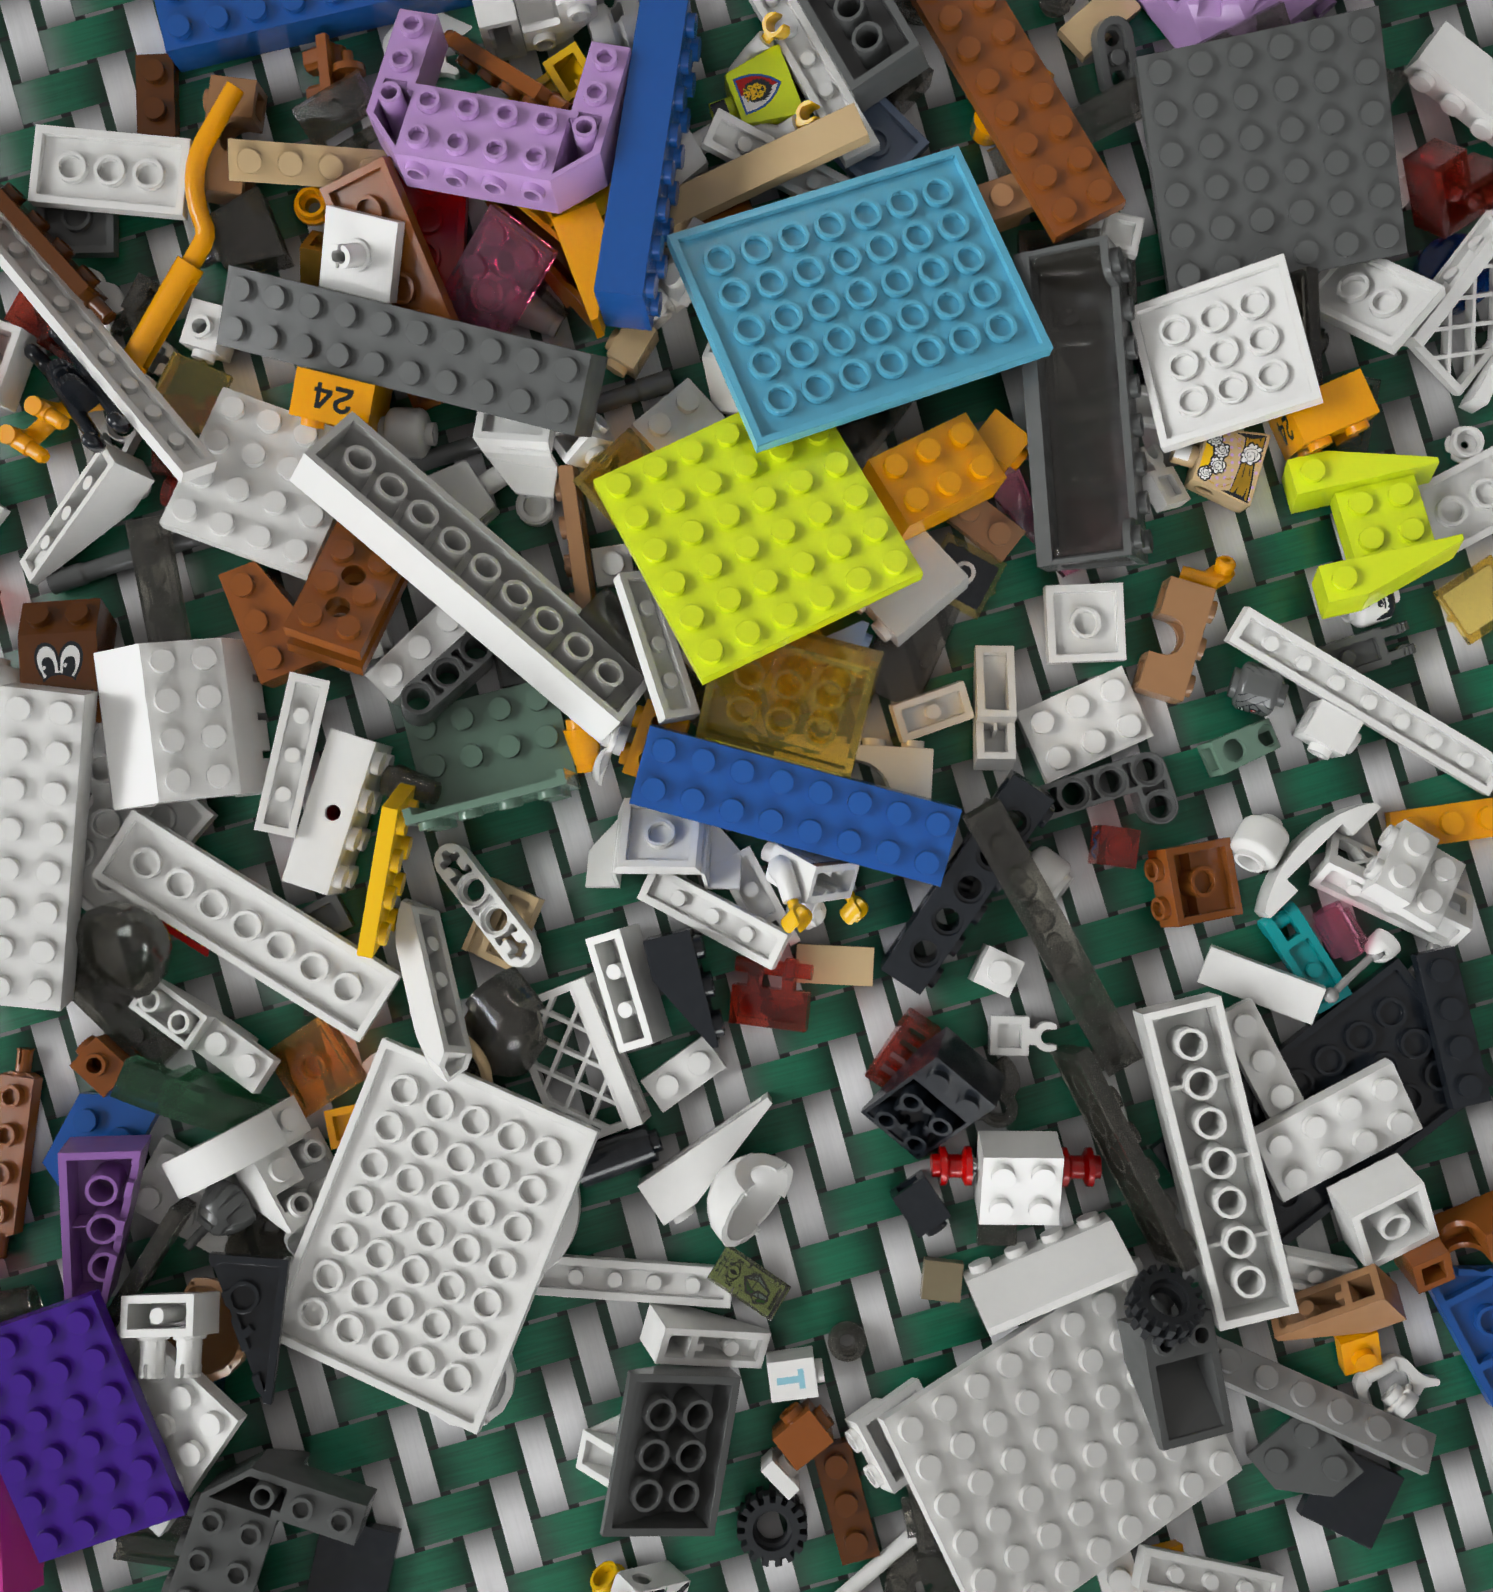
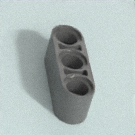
(442, 695)

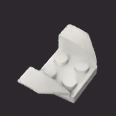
(519, 454)
(662, 844)

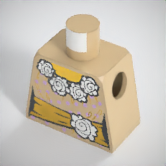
(1224, 467)

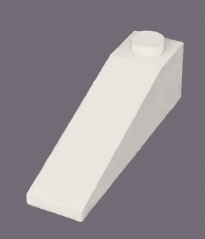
(95, 503)
(685, 1177)

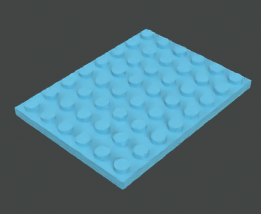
(857, 297)

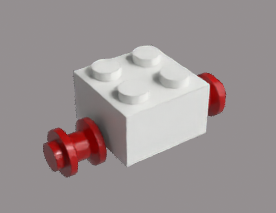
(1017, 1175)

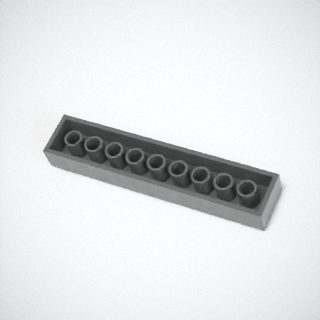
(412, 351)

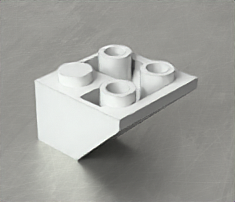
(288, 1180)

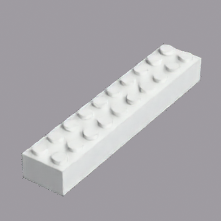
(469, 573)

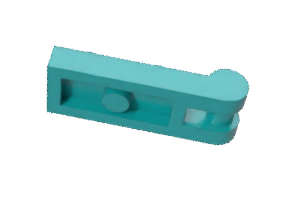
(1302, 951)

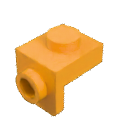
(1358, 1352)

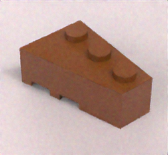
(260, 612)

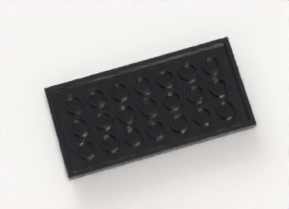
(1373, 1023)

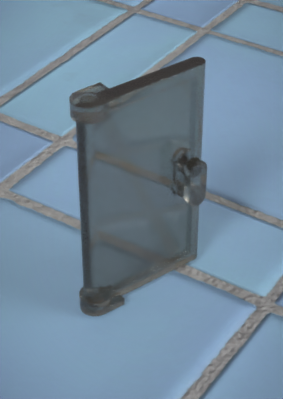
(901, 670)

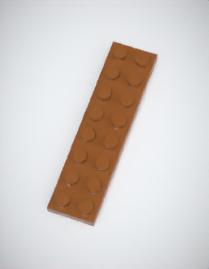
(1023, 113)

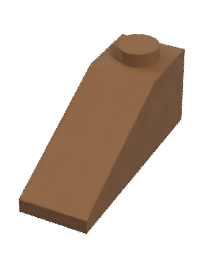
(1343, 1306)

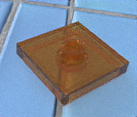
(317, 1065)

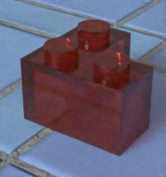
(1447, 186)

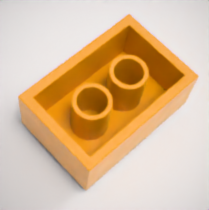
(934, 476)

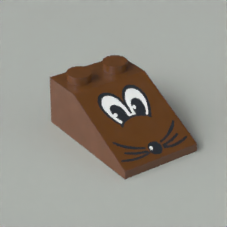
(60, 643)

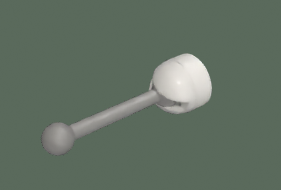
(1379, 949)

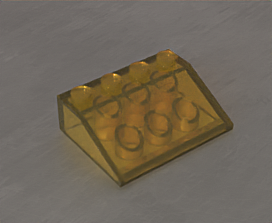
(796, 703)

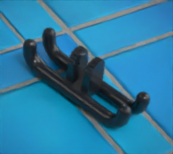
(78, 393)

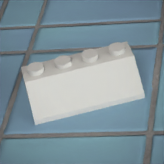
(1048, 1272)

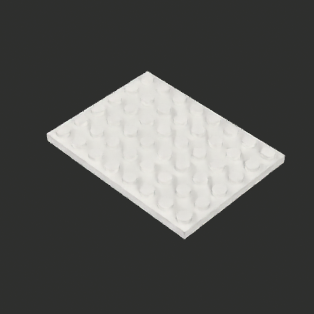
(433, 1234)
(1044, 1456)

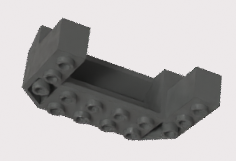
(241, 1510)

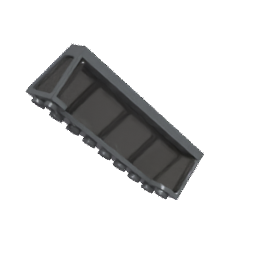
(1085, 410)

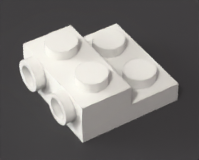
(1412, 875)
(867, 1436)

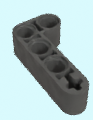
(1126, 783)

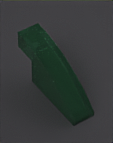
(187, 1095)

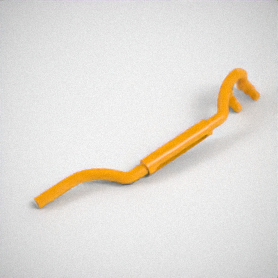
(169, 298)

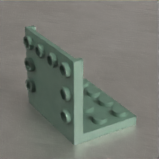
(491, 756)

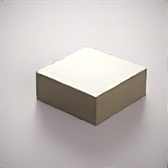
(941, 1279)

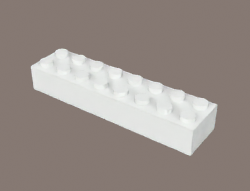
(42, 839)
(1215, 1160)

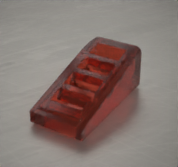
(910, 1019)

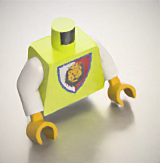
(761, 85)

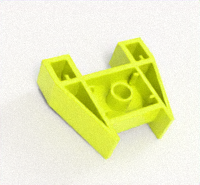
(1377, 522)

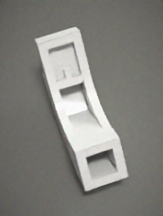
(236, 1148)

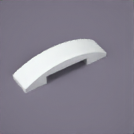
(1276, 888)

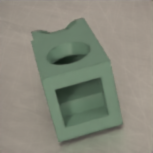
(1238, 747)

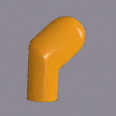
(1214, 576)

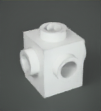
(584, 450)

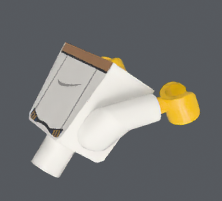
(811, 879)

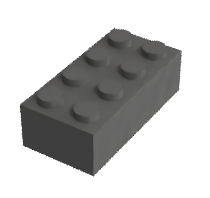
(867, 45)

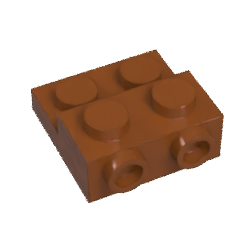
(1193, 883)

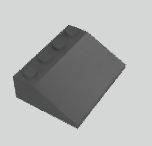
(671, 1451)

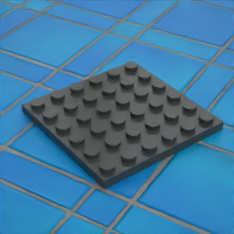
(1273, 149)

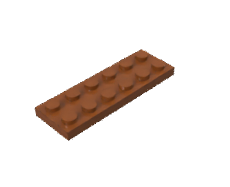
(379, 192)

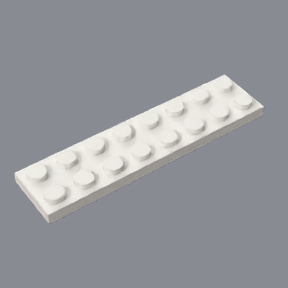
(246, 924)

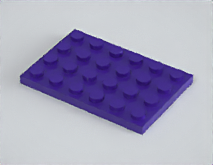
(79, 1431)

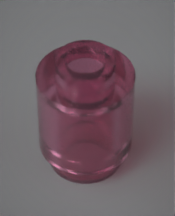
(1339, 931)

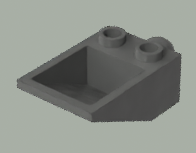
(1178, 1384)

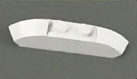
(432, 989)

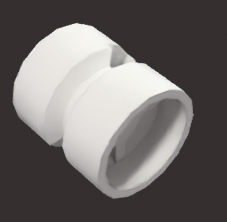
(615, 24)

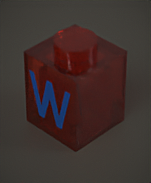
(1114, 846)

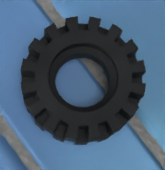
(1155, 1322)
(767, 1548)

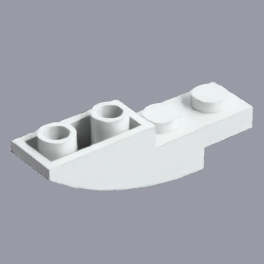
(209, 1033)

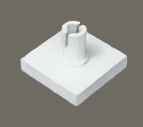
(361, 254)

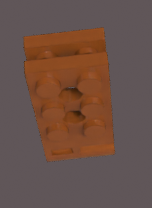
(344, 604)

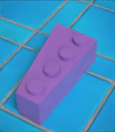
(97, 1207)

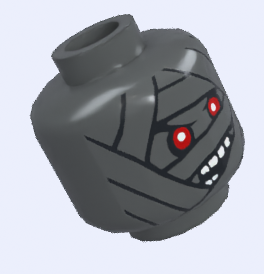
(1257, 689)

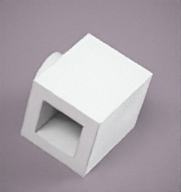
(201, 333)
(1328, 730)

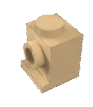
(629, 350)

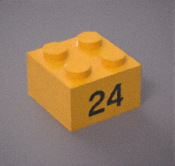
(329, 398)
(1340, 418)

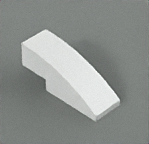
(994, 708)

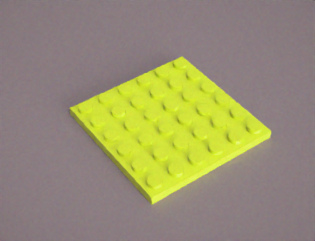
(754, 542)

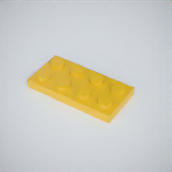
(386, 877)

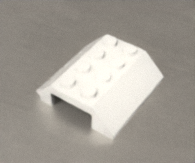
(181, 721)

